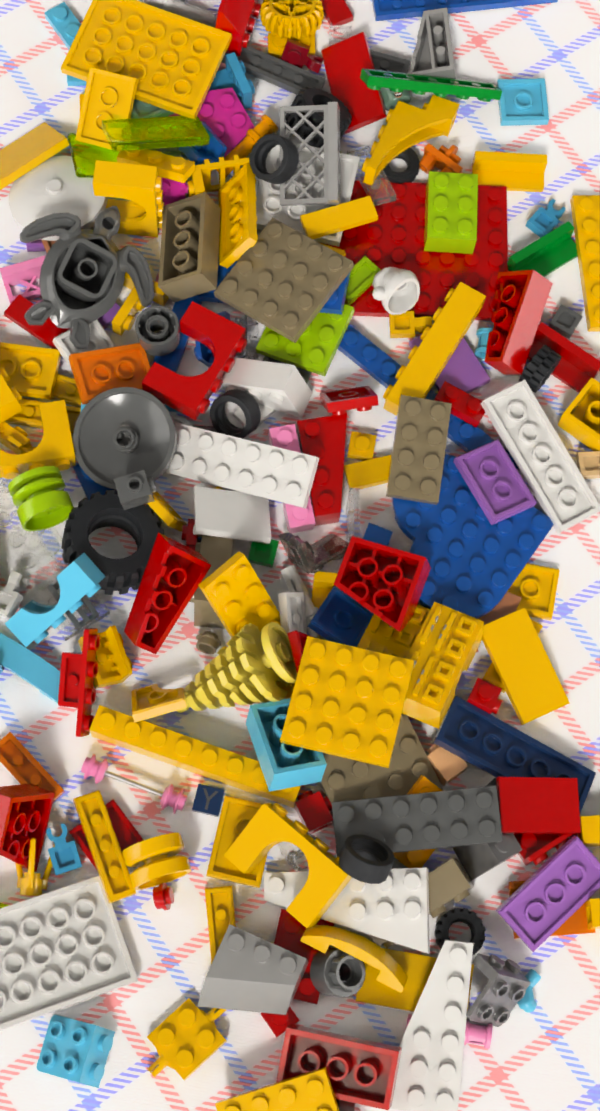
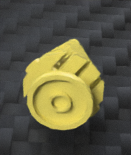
(246, 671)

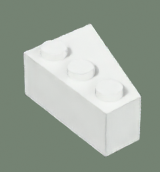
(270, 384)

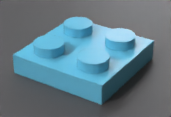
(523, 102)

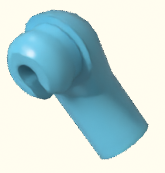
(528, 1003)

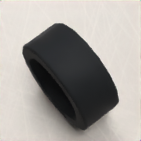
(259, 155)
(248, 406)
(366, 859)

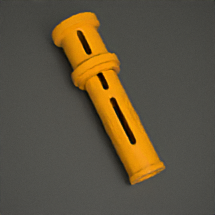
(244, 148)

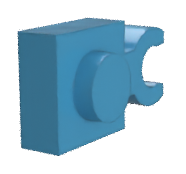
(545, 219)
(64, 854)

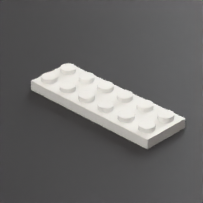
(541, 456)
(243, 465)

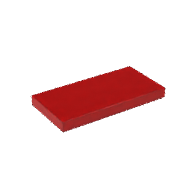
(343, 69)

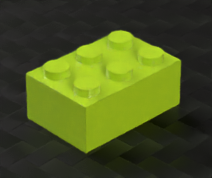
(451, 212)

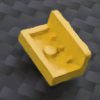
(112, 660)

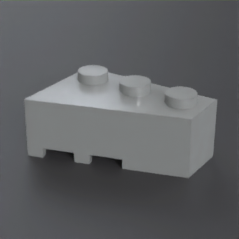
(434, 46)

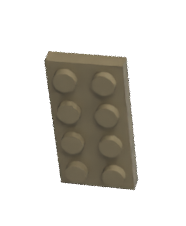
(418, 449)

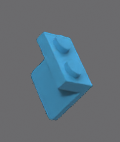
(234, 77)

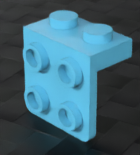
(75, 1050)

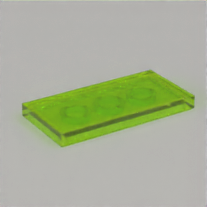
(154, 133)

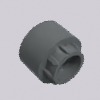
(155, 319)
(337, 973)

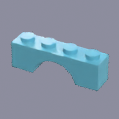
(75, 582)

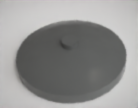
(124, 434)

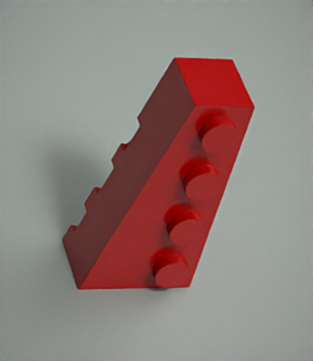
(516, 319)
(326, 440)
(164, 592)

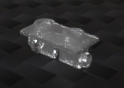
(252, 331)

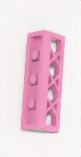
(21, 274)

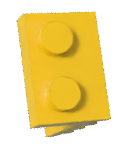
(201, 178)

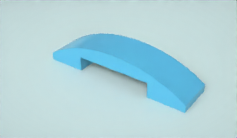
(29, 667)

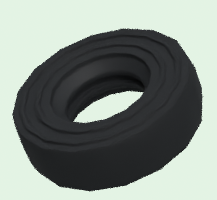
(408, 175)

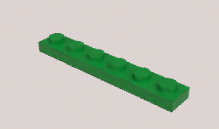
(437, 85)

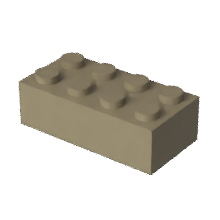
(189, 247)

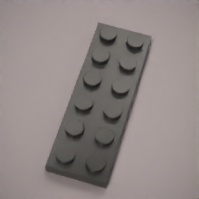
(422, 819)

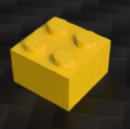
(583, 416)

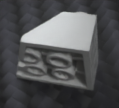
(252, 975)

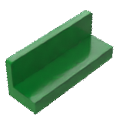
(547, 252)

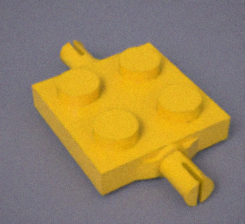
(186, 1039)

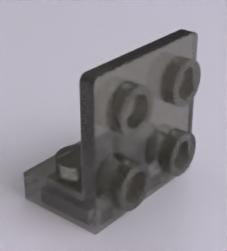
(313, 557)

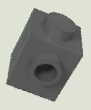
(135, 489)

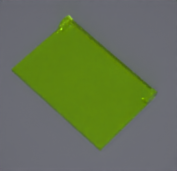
(85, 156)

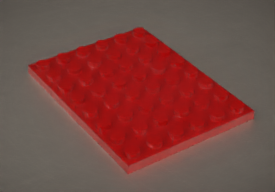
(399, 243)

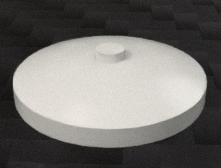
(54, 189)

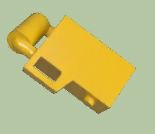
(15, 439)

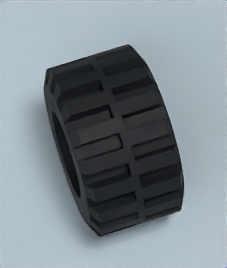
(316, 96)

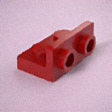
(536, 845)

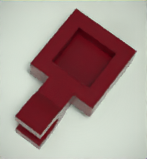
(297, 54)

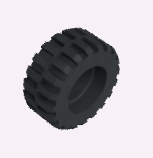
(108, 512)

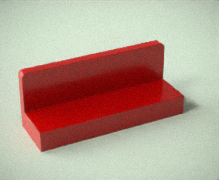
(575, 364)

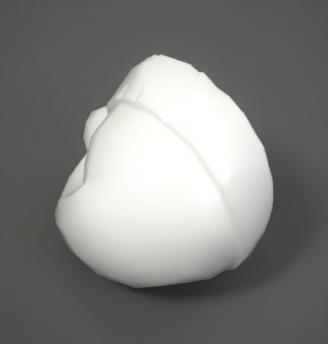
(396, 289)

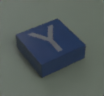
(208, 800)

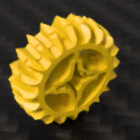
(292, 17)

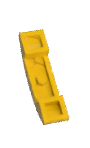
(359, 947)

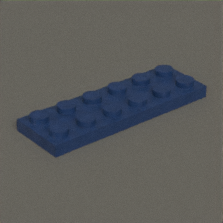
(504, 749)

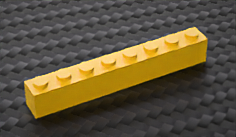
(186, 754)

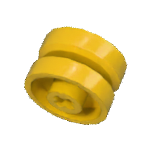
(156, 861)

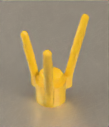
(32, 883)

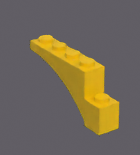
(406, 128)

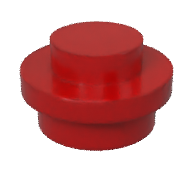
(163, 896)

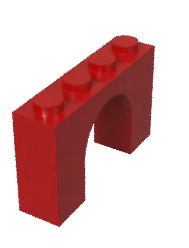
(192, 393)

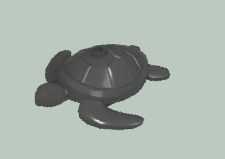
(84, 272)

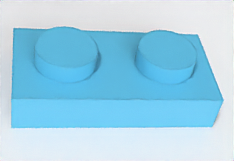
(63, 23)

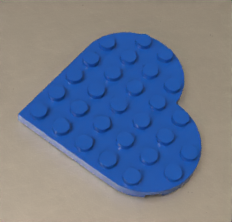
(467, 555)

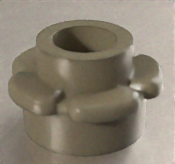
(208, 642)

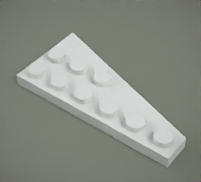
(388, 910)
(436, 1036)

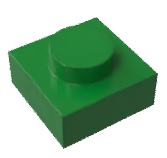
(263, 553)

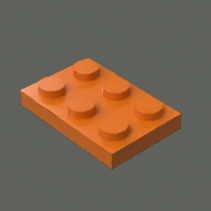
(108, 369)

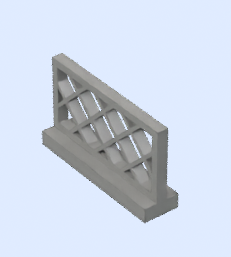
(331, 154)

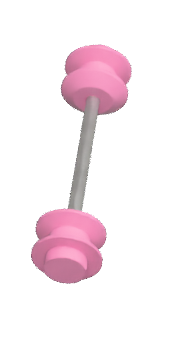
(98, 769)

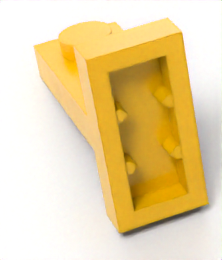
(126, 315)

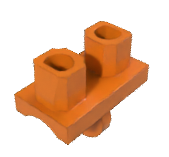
(443, 159)

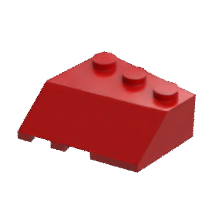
(238, 19)
(383, 580)
(22, 817)

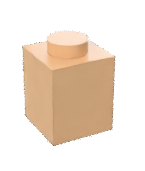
(445, 764)

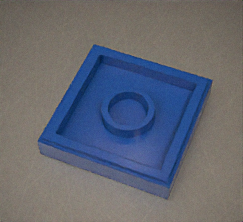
(341, 619)

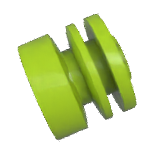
(40, 498)

